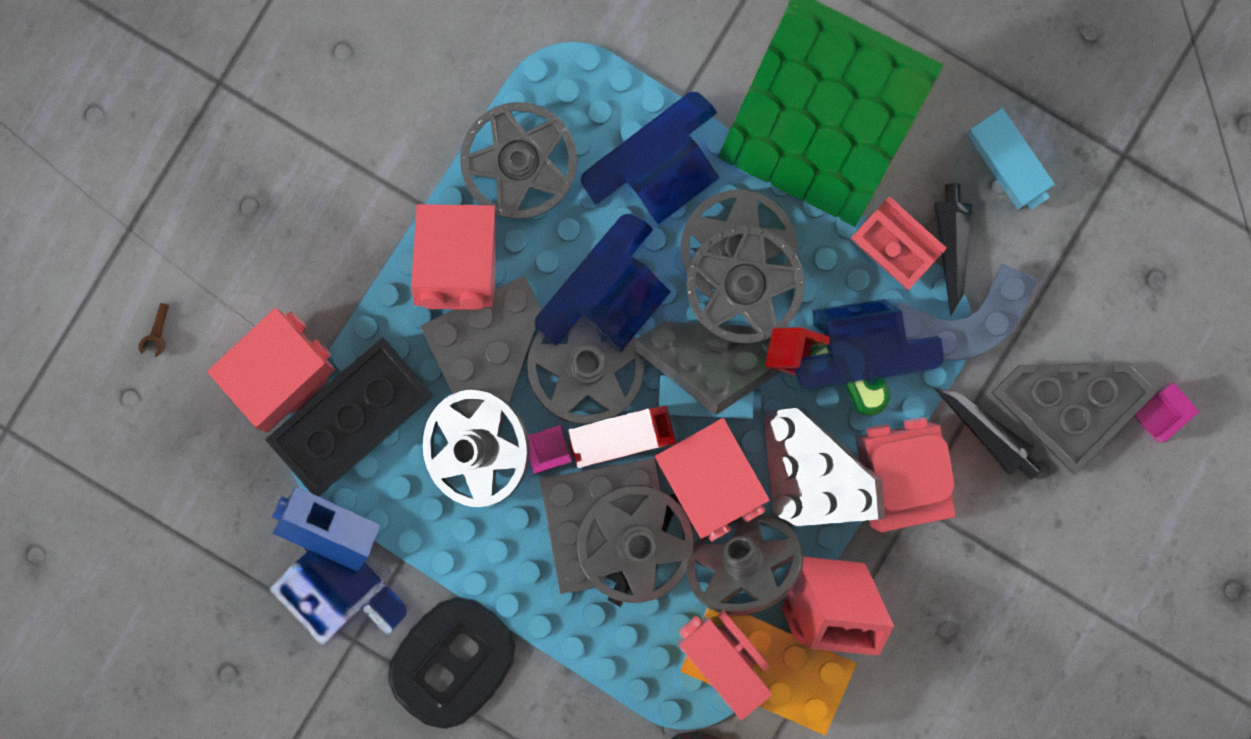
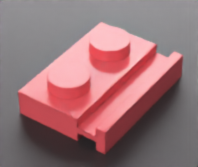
(898, 243)

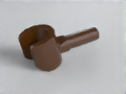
(156, 331)

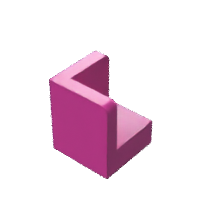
(1166, 413)
(548, 449)

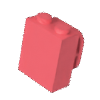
(454, 256)
(273, 370)
(912, 470)
(712, 480)
(837, 608)
(725, 661)

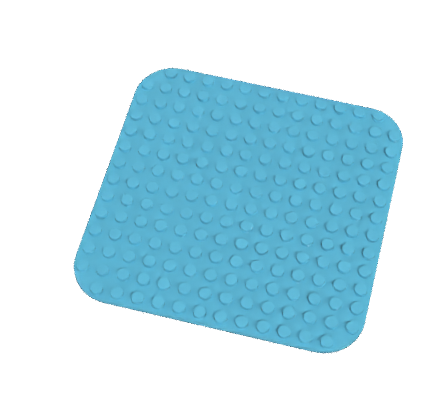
(505, 549)

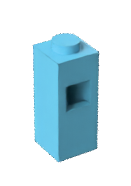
(1011, 160)
(684, 405)

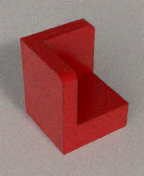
(790, 345)

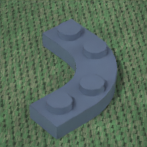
(982, 329)

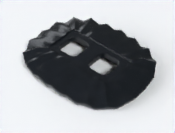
(429, 644)

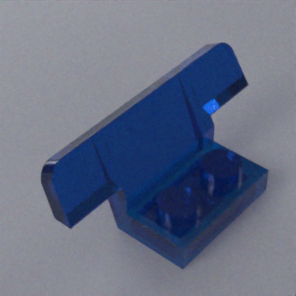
(658, 161)
(607, 289)
(866, 345)
(329, 594)

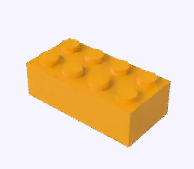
(803, 680)

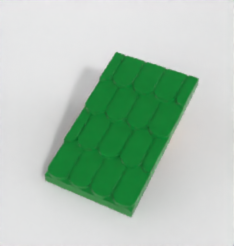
(828, 109)

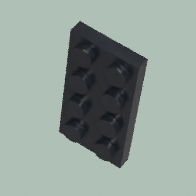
(349, 417)

